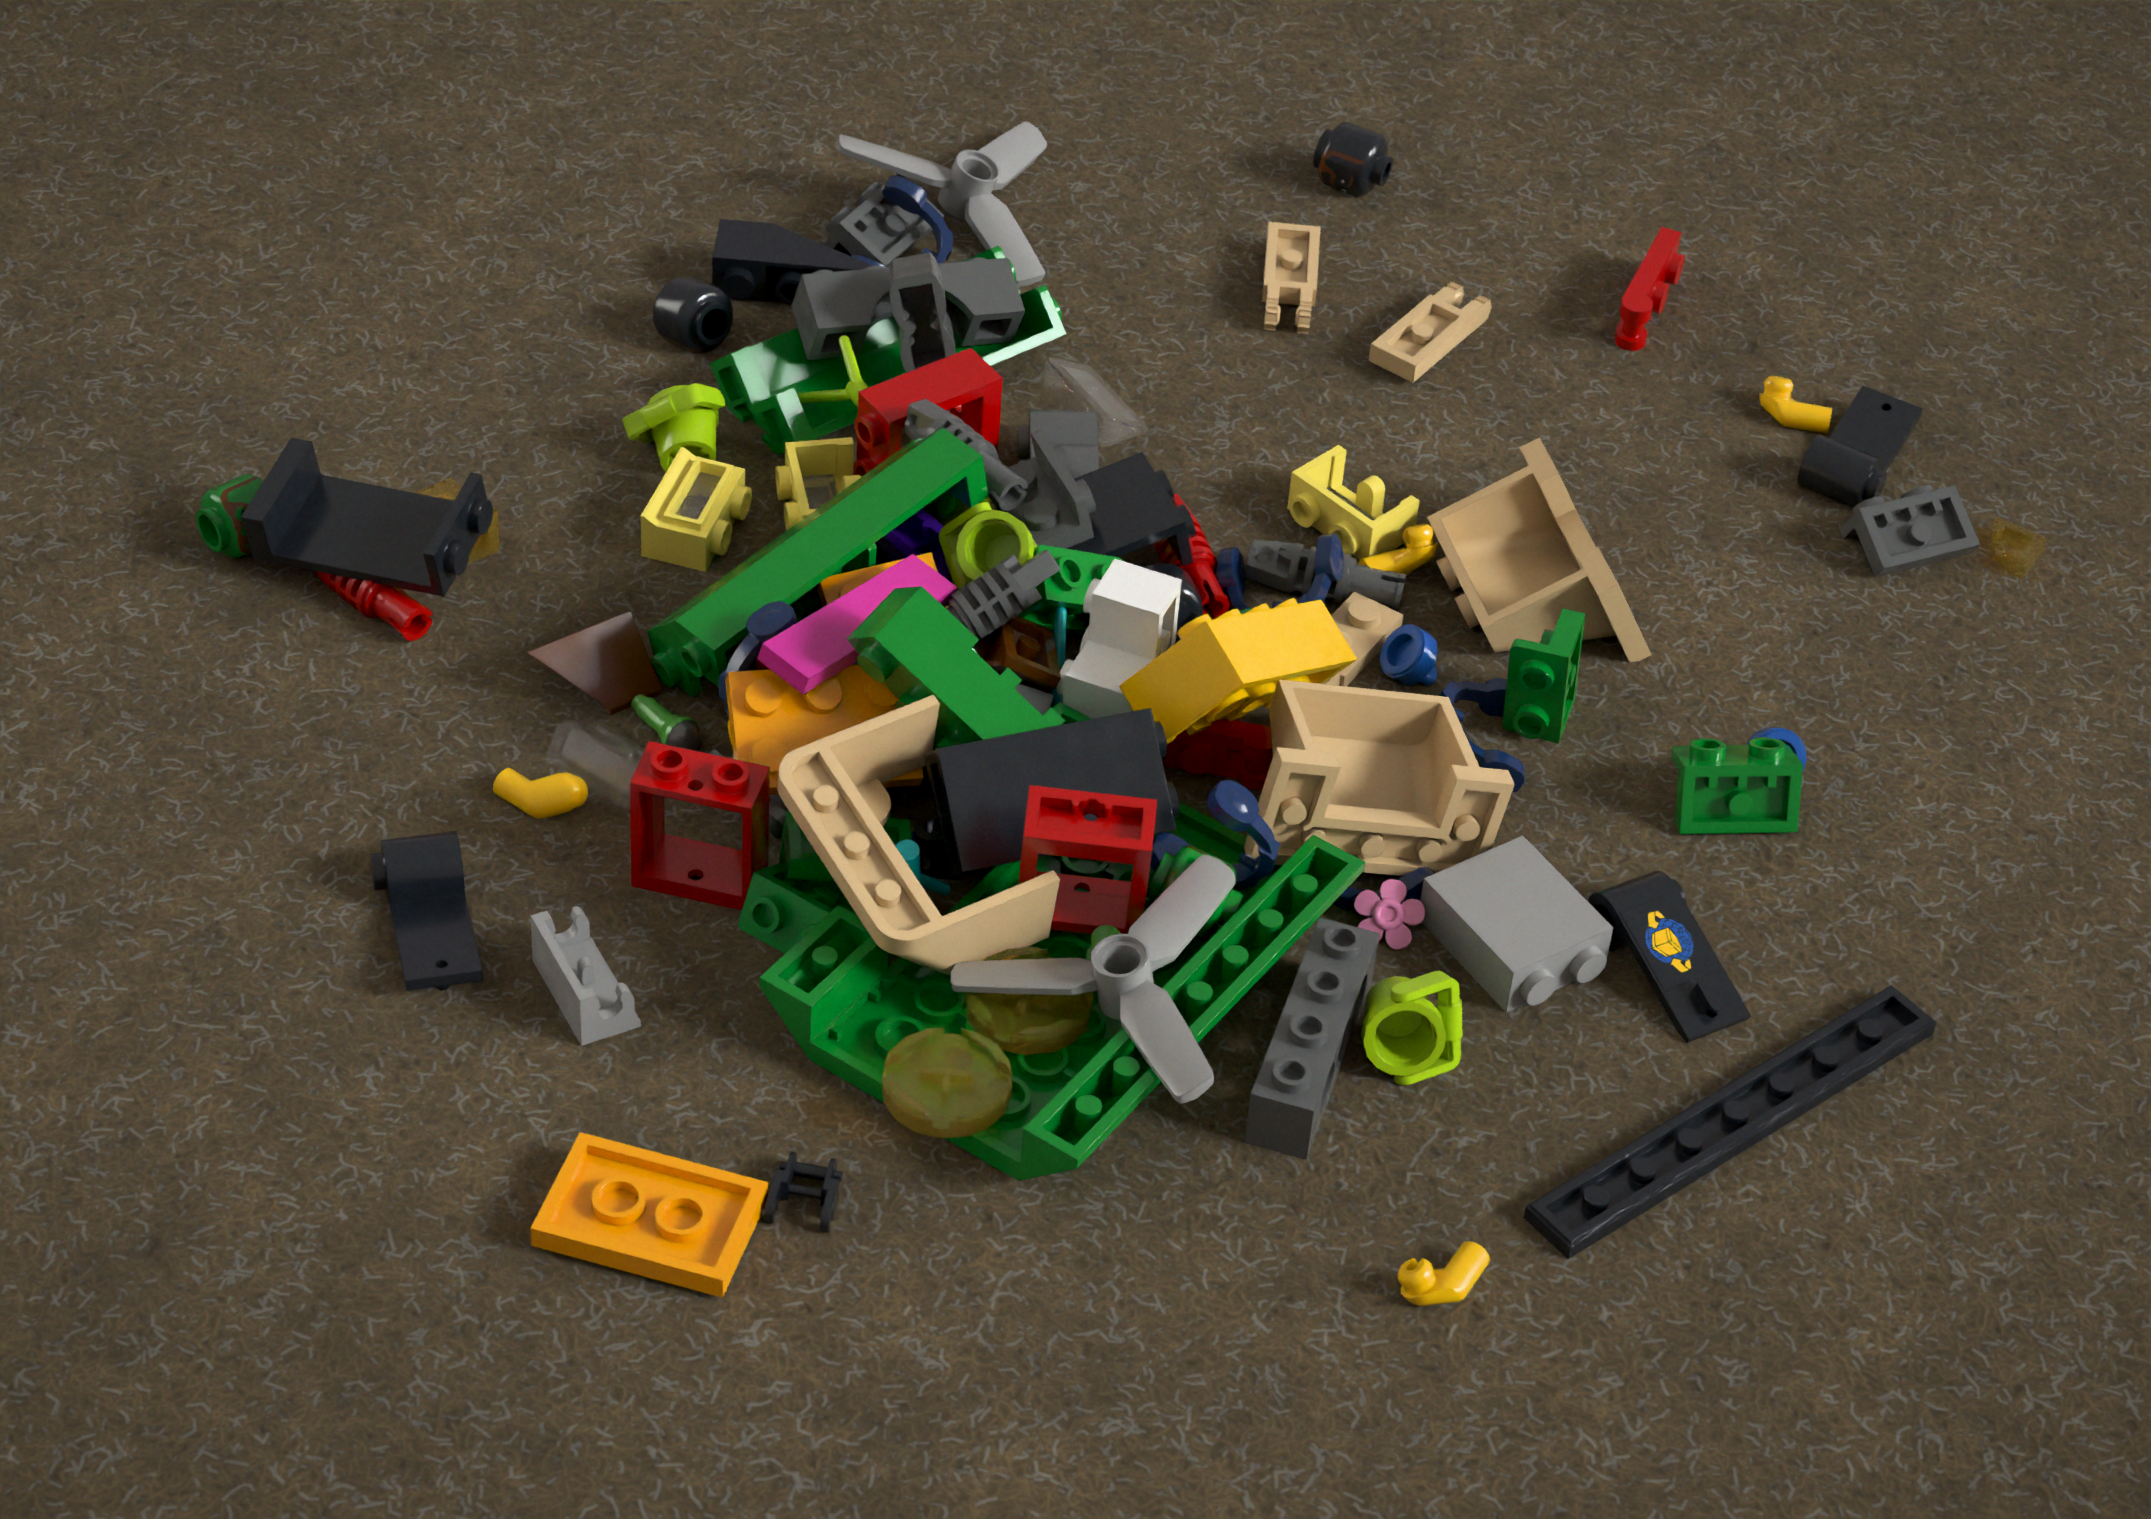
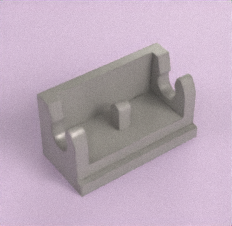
(581, 979)

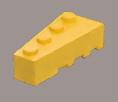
(1235, 664)

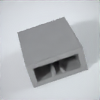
(1515, 924)

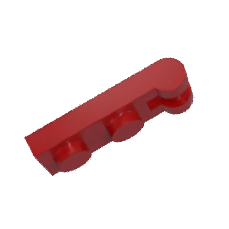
(1649, 289)
(1211, 753)

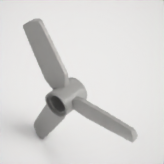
(969, 186)
(1124, 977)

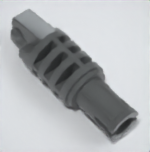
(1002, 483)
(1293, 569)
(1001, 593)

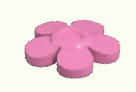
(1389, 913)

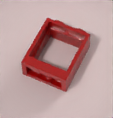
(955, 383)
(1118, 835)
(668, 861)

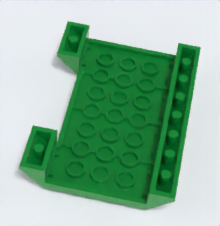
(1065, 1102)

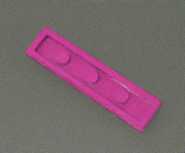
(819, 643)

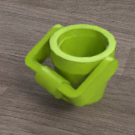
(678, 419)
(981, 541)
(1407, 1032)

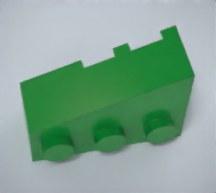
(928, 652)

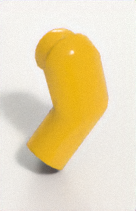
(1790, 412)
(1418, 551)
(542, 796)
(1447, 1285)

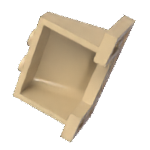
(1527, 557)
(1377, 779)

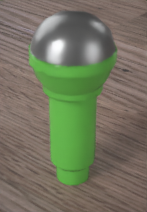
(671, 728)

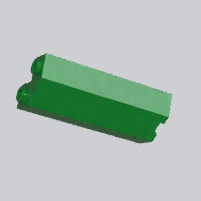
(766, 377)
(916, 477)

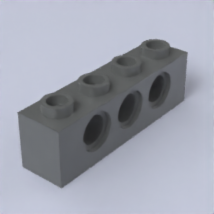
(1311, 1038)

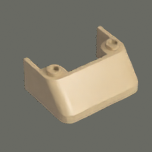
(842, 808)

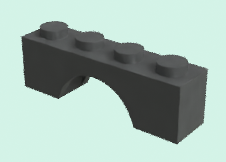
(978, 297)

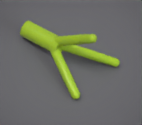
(853, 386)

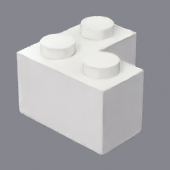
(1128, 628)

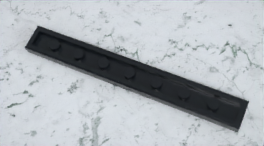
(1728, 1122)

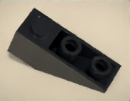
(767, 261)

